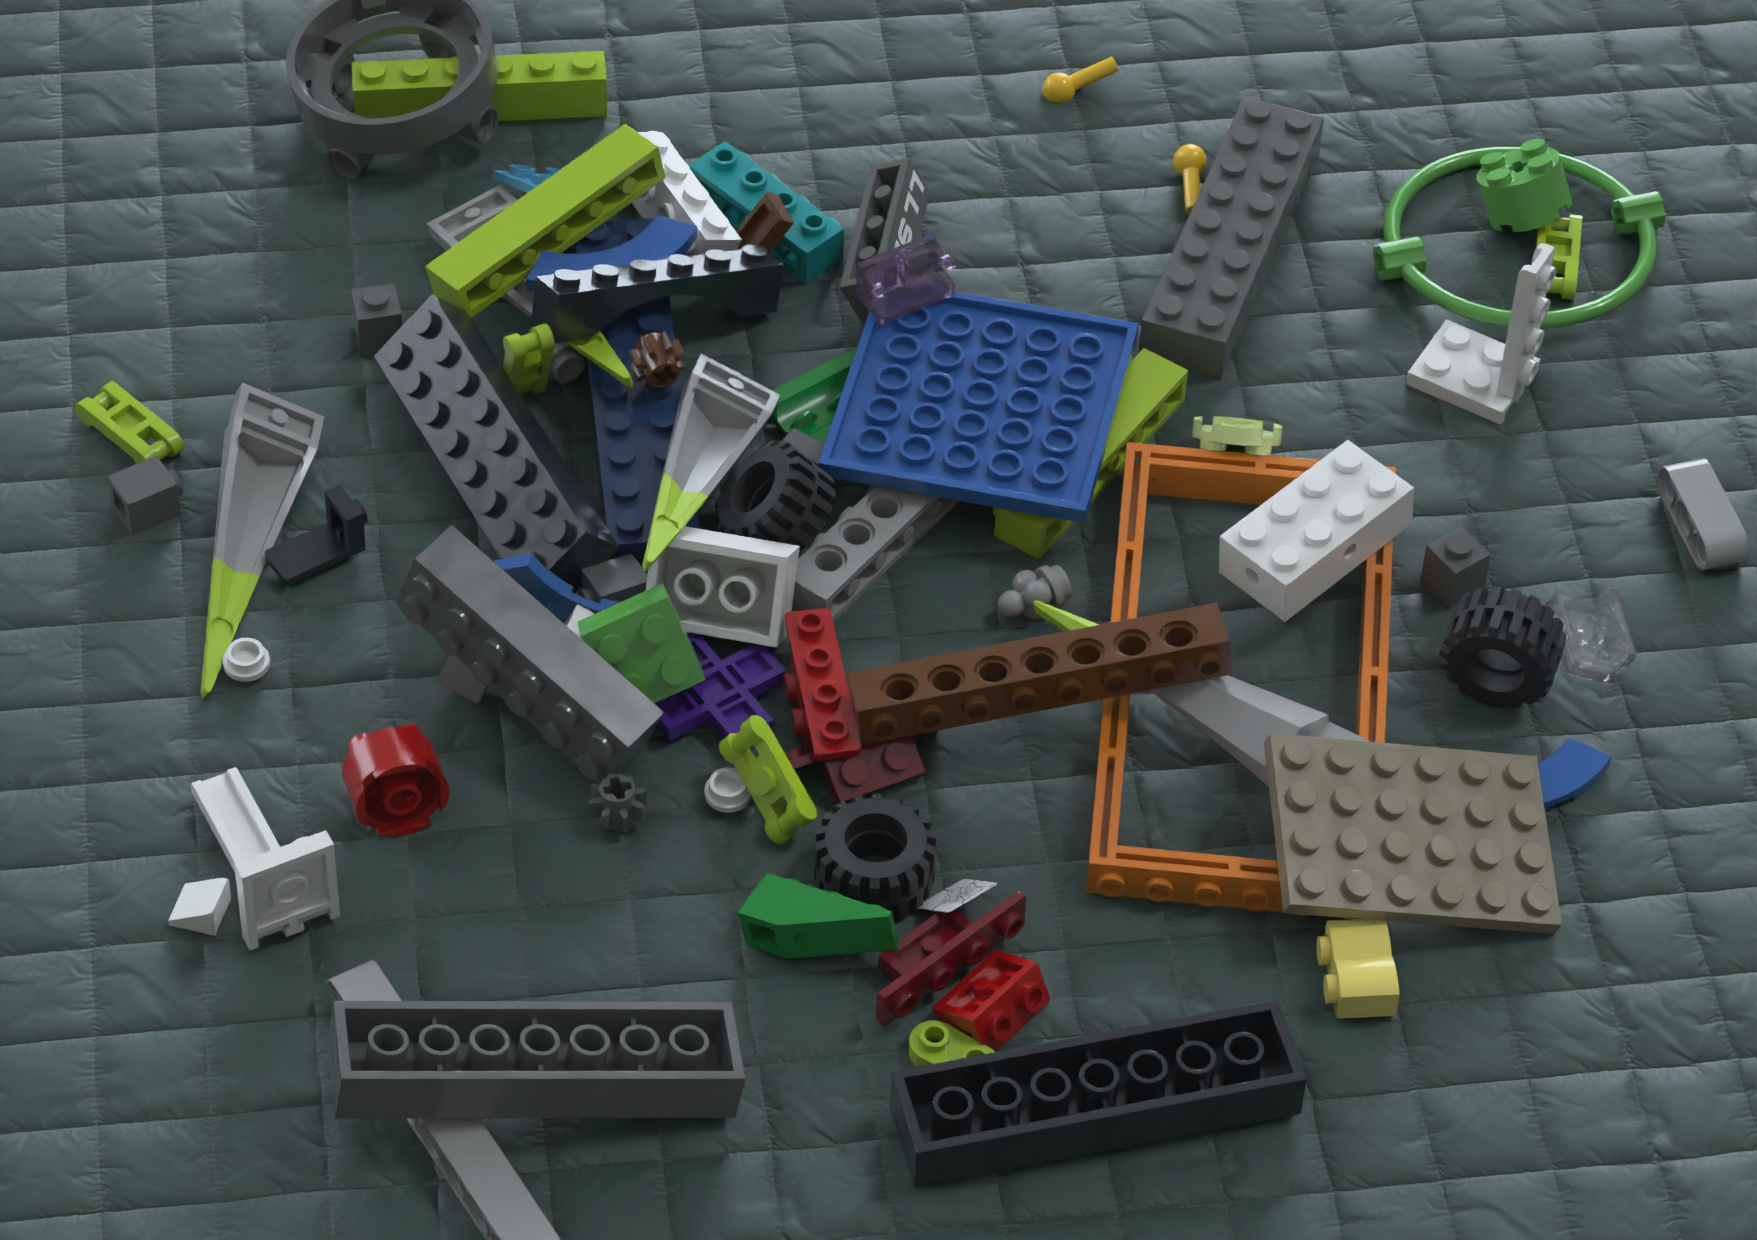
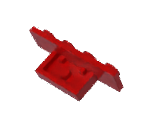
(819, 687)

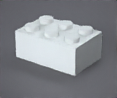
(728, 584)

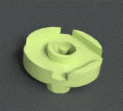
(1236, 432)

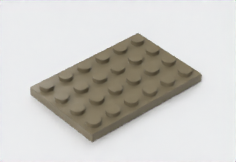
(1411, 834)

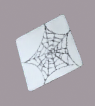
(956, 895)

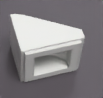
(201, 906)

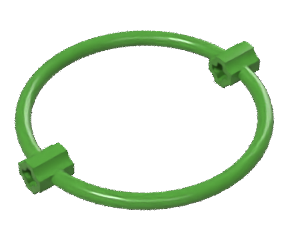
(1407, 258)

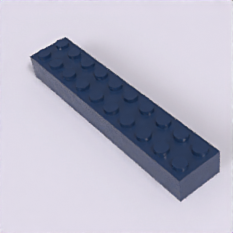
(632, 422)

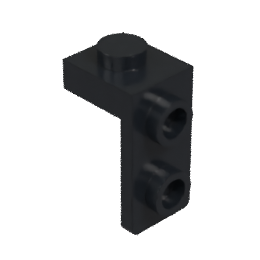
(324, 545)

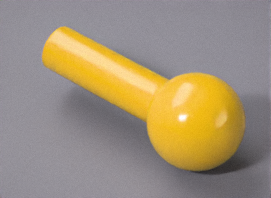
(1062, 88)
(1190, 163)

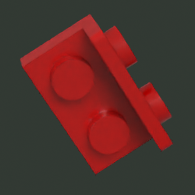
(995, 999)

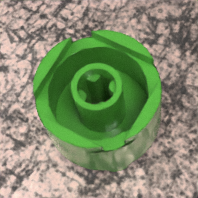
(1523, 186)

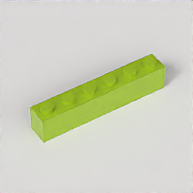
(526, 85)
(546, 219)
(1148, 399)

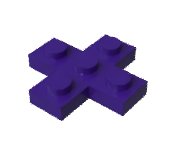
(725, 695)

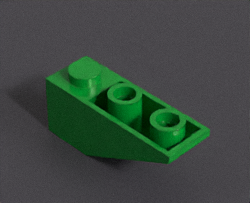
(811, 922)

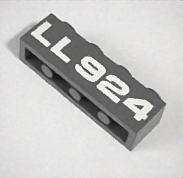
(887, 218)

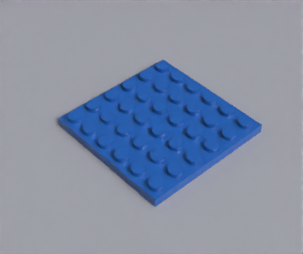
(983, 404)

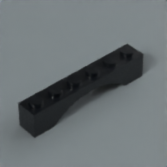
(586, 300)

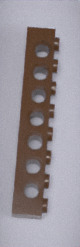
(1040, 673)

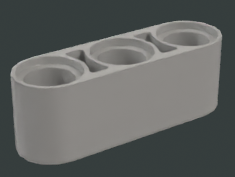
(1703, 514)

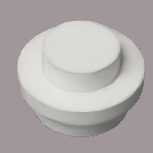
(246, 660)
(726, 791)

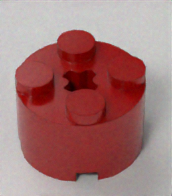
(394, 780)

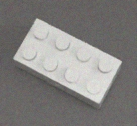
(1316, 530)

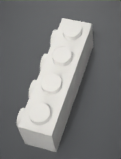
(685, 200)

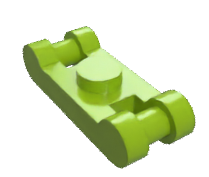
(1566, 238)
(529, 359)
(129, 424)
(769, 779)

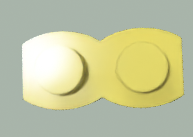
(1359, 968)

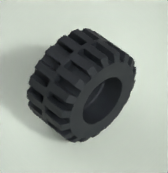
(775, 496)
(1502, 647)
(879, 829)

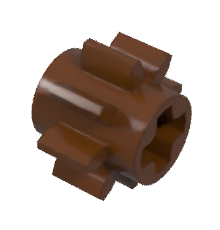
(657, 360)

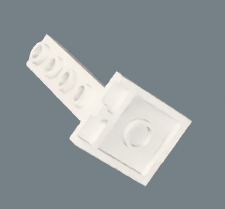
(1479, 370)
(274, 883)

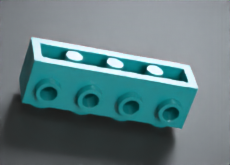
(739, 184)

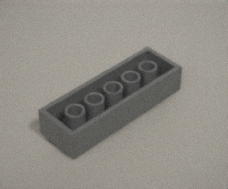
(527, 656)

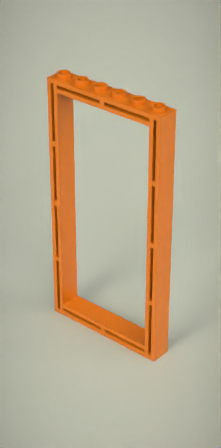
(1189, 875)

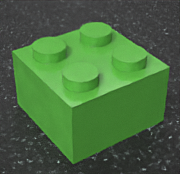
(645, 643)

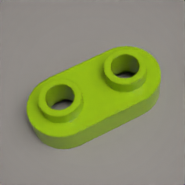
(952, 1044)

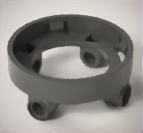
(323, 58)

